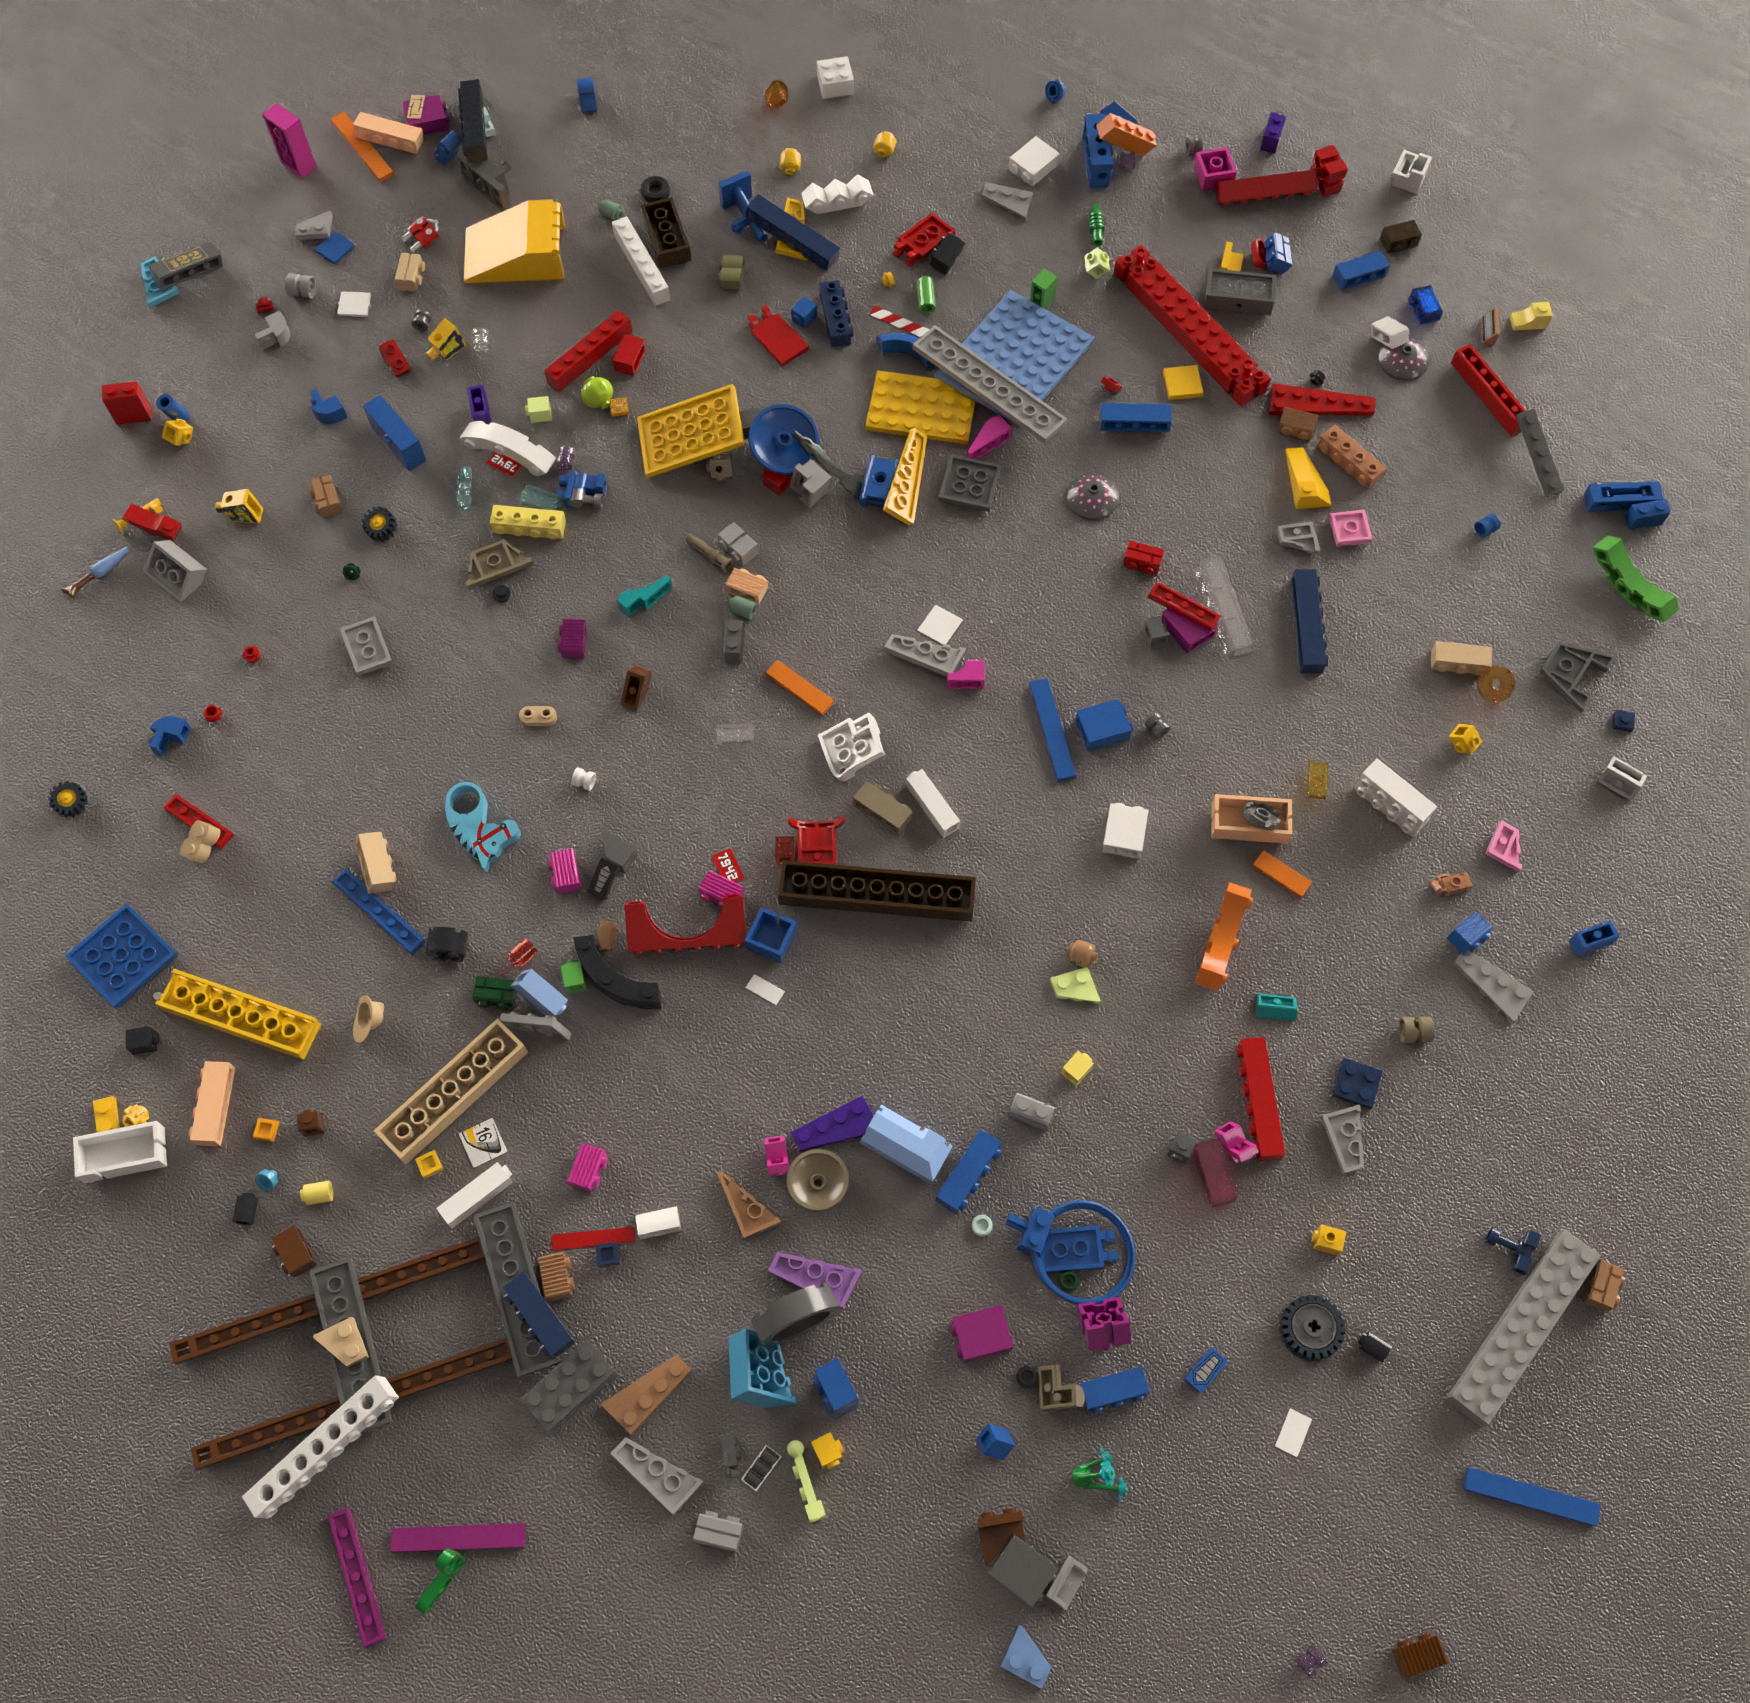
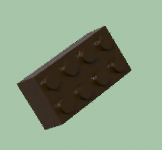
(666, 232)

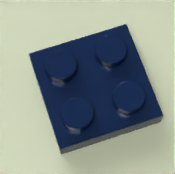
(1357, 1083)

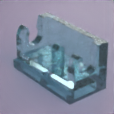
(540, 498)

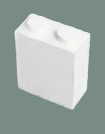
(1034, 161)
(1125, 830)

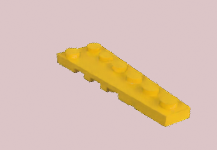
(906, 482)

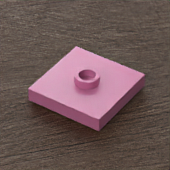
(1350, 528)

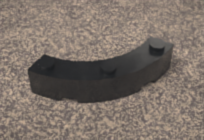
(610, 983)

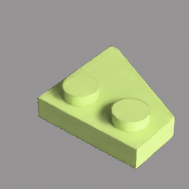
(1075, 986)

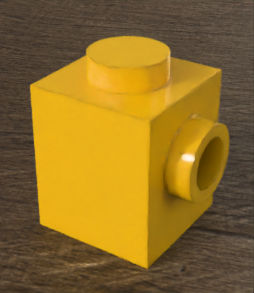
(1329, 1240)
(828, 1450)

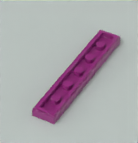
(458, 1537)
(357, 1577)

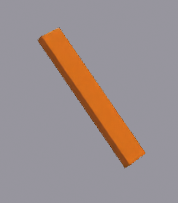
(362, 148)

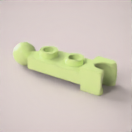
(814, 1508)

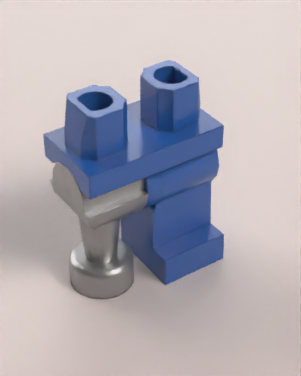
(580, 487)

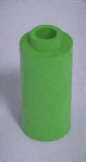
(926, 295)

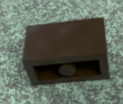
(1400, 236)

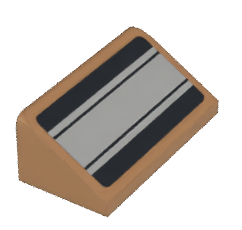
(1490, 327)

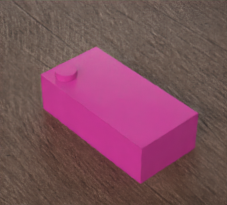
(289, 140)

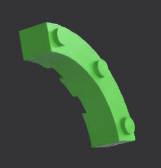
(1631, 583)

